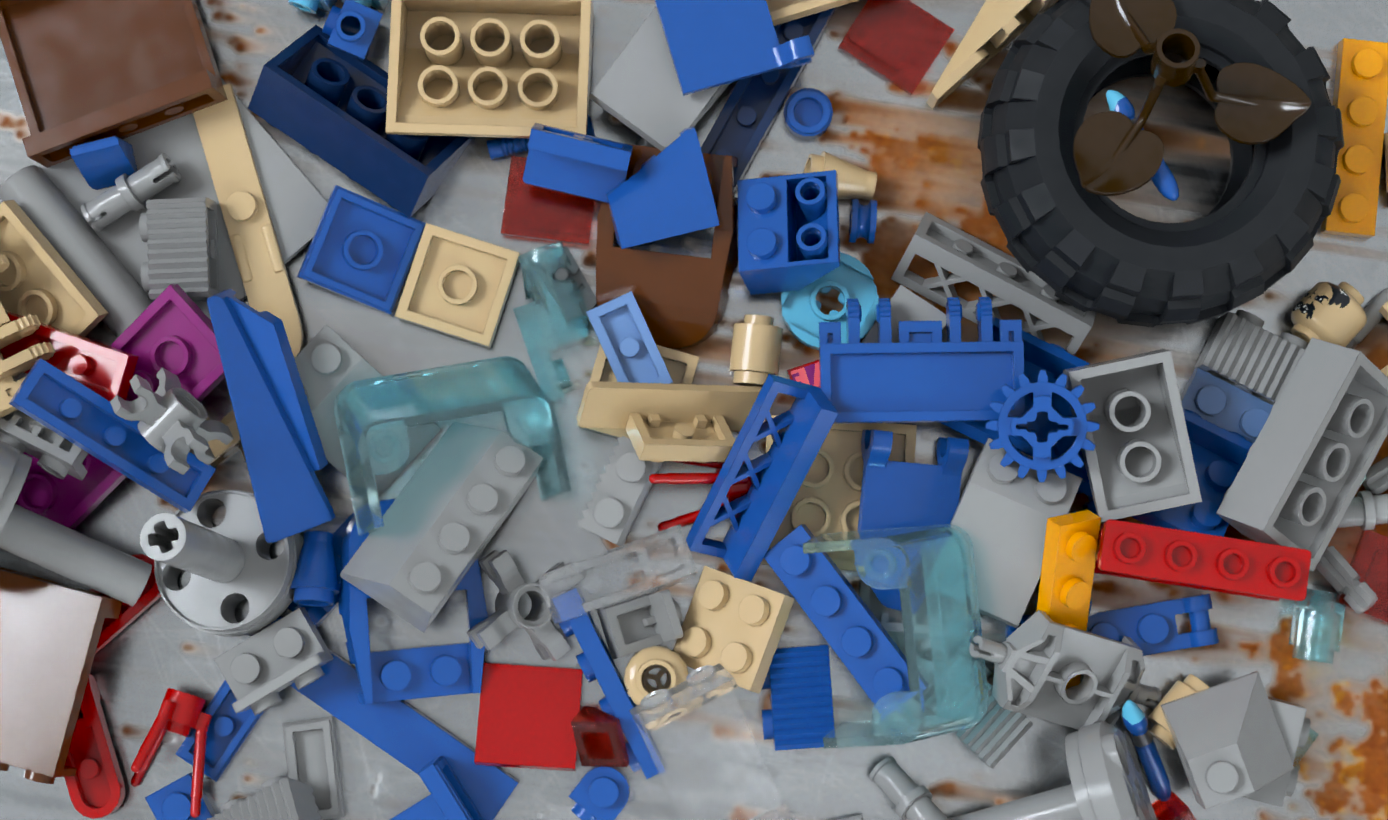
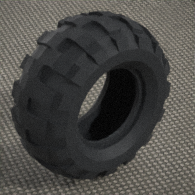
(1141, 267)

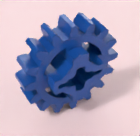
(1042, 401)

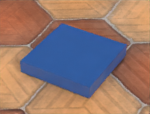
(362, 250)

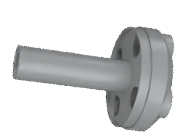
(58, 546)
(224, 564)
(1102, 786)

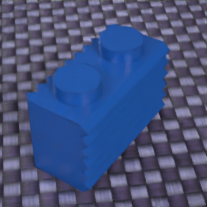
(799, 698)

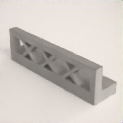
(994, 274)

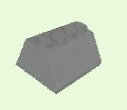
(1311, 451)
(442, 521)

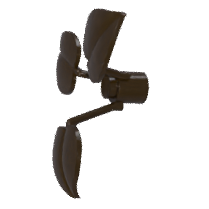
(1119, 155)

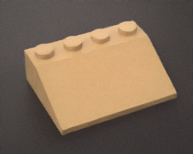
(488, 67)

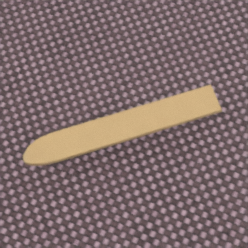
(247, 214)

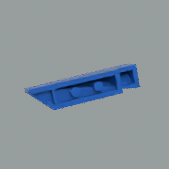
(271, 417)

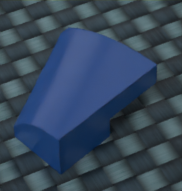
(665, 196)

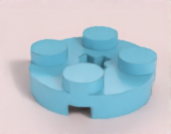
(852, 281)

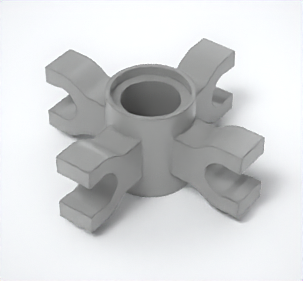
(172, 420)
(511, 586)

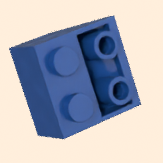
(787, 230)

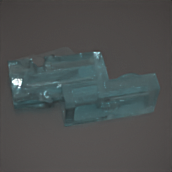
(556, 314)

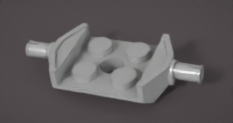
(1045, 655)

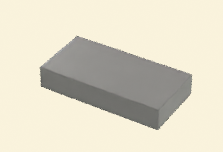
(314, 760)

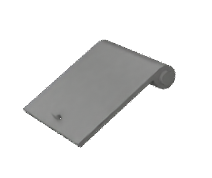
(113, 258)

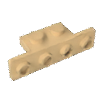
(670, 419)

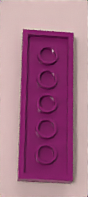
(165, 335)

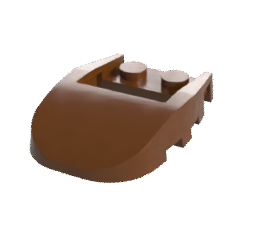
(676, 293)

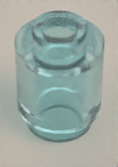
(1317, 626)

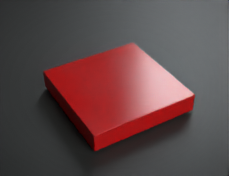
(528, 717)

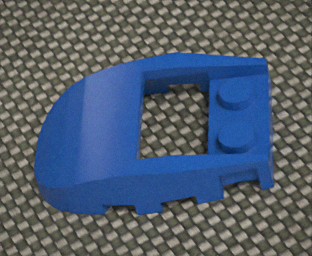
(415, 670)

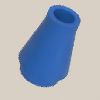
(316, 571)

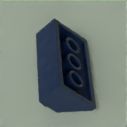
(339, 113)

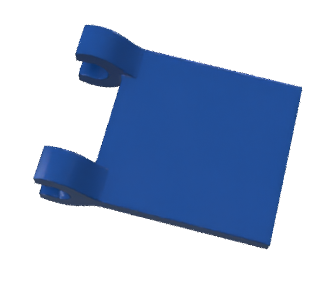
(725, 42)
(906, 492)

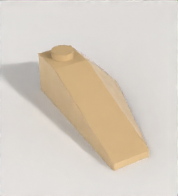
(991, 31)

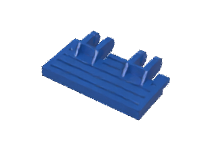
(920, 374)

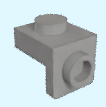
(641, 623)

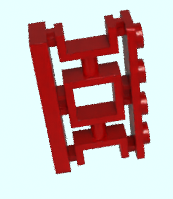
(1202, 561)

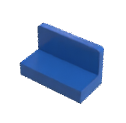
(575, 162)

